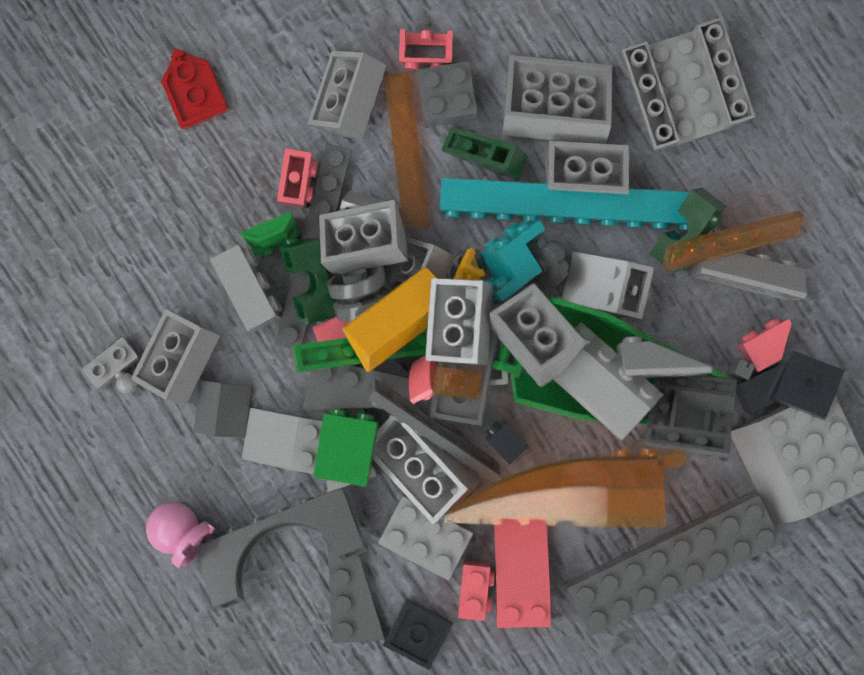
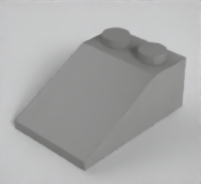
(282, 440)

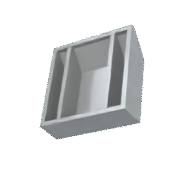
(800, 461)

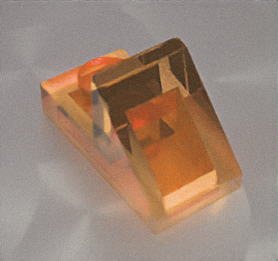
(456, 382)

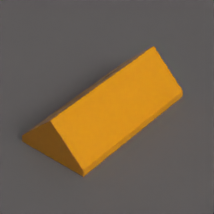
(391, 321)

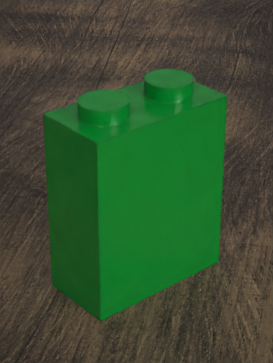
(346, 447)

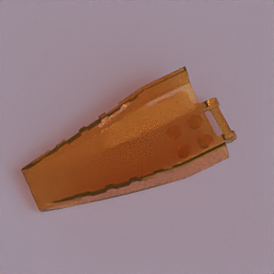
(588, 489)

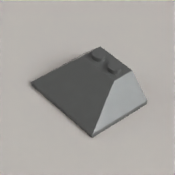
(692, 415)

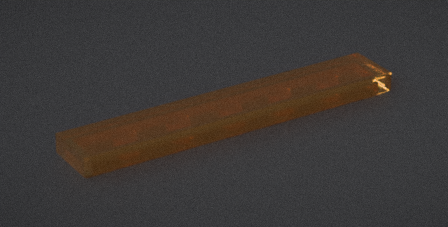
(732, 240)

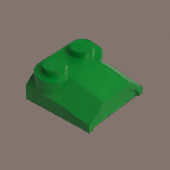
(272, 234)

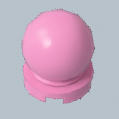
(176, 531)

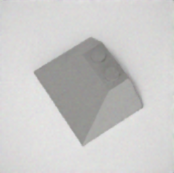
(656, 361)

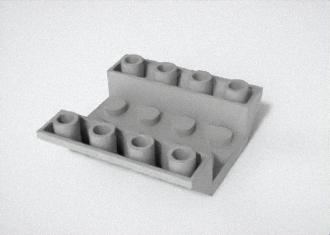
(688, 85)

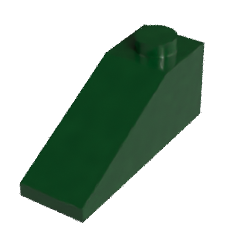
(486, 152)

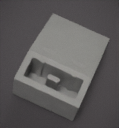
(608, 285)

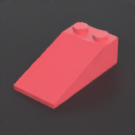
(522, 574)

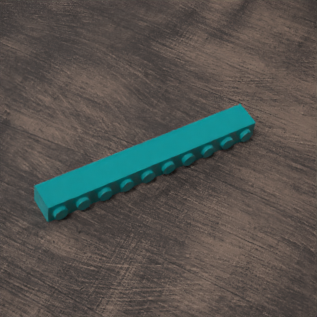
(535, 201)

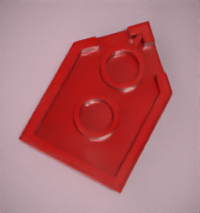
(192, 90)

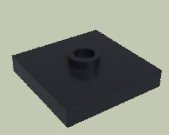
(808, 385)
(418, 633)

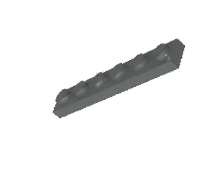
(428, 427)

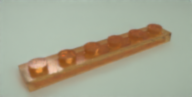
(406, 150)

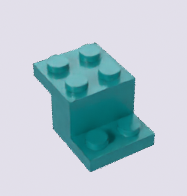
(511, 259)

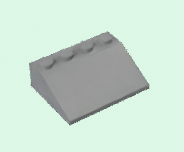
(558, 100)

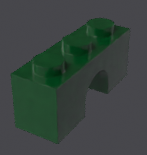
(702, 214)
(316, 301)

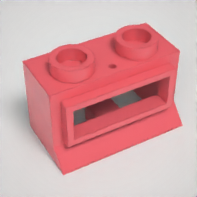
(425, 38)

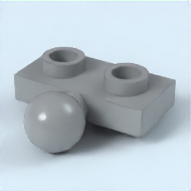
(112, 365)

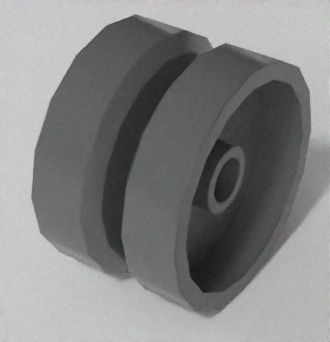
(356, 291)

